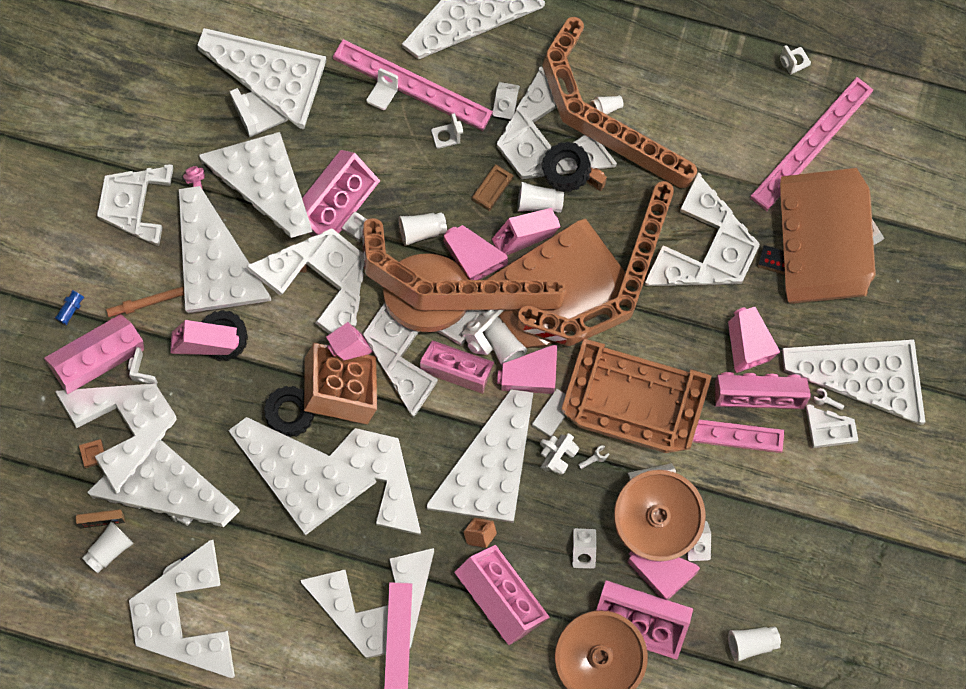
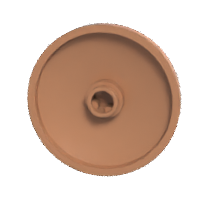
(430, 268)
(659, 515)
(601, 652)

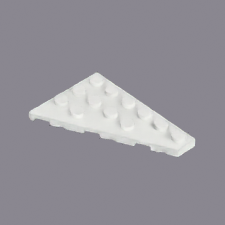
(462, 19)
(275, 73)
(265, 178)
(212, 259)
(871, 373)
(301, 477)
(170, 487)

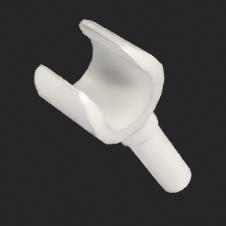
(827, 400)
(596, 457)

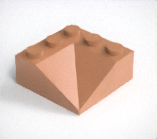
(340, 386)

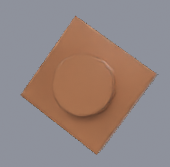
(597, 179)
(89, 451)

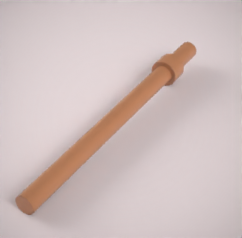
(129, 306)

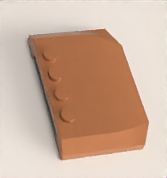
(827, 235)
(577, 260)
(635, 398)

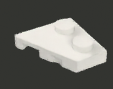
(829, 428)

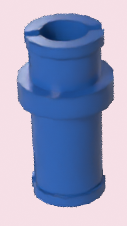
(69, 307)

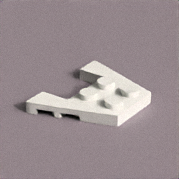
(124, 201)

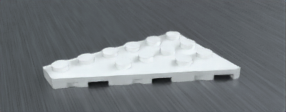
(490, 470)

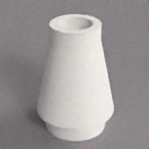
(607, 104)

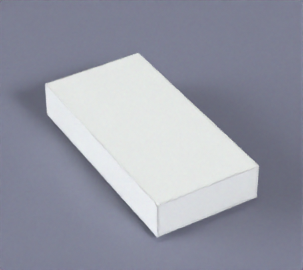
(551, 414)

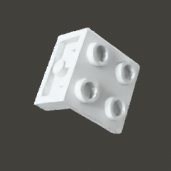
(255, 112)

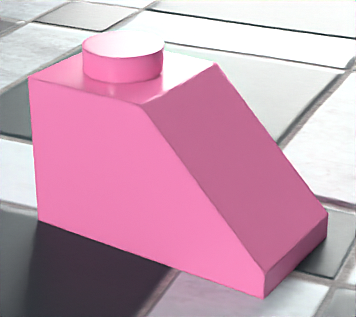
(348, 342)

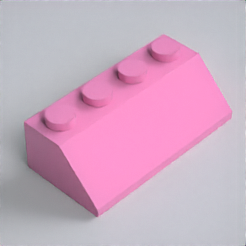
(338, 192)
(94, 353)
(761, 391)
(501, 594)
(657, 619)

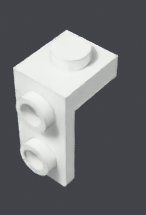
(473, 333)

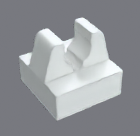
(354, 226)

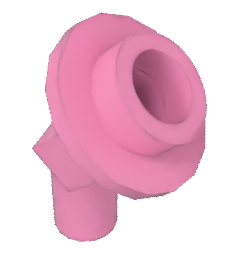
(194, 175)

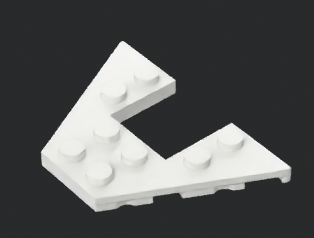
(526, 146)
(728, 255)
(332, 259)
(389, 343)
(142, 410)
(383, 460)
(158, 620)
(369, 628)

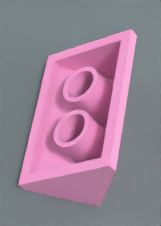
(456, 366)

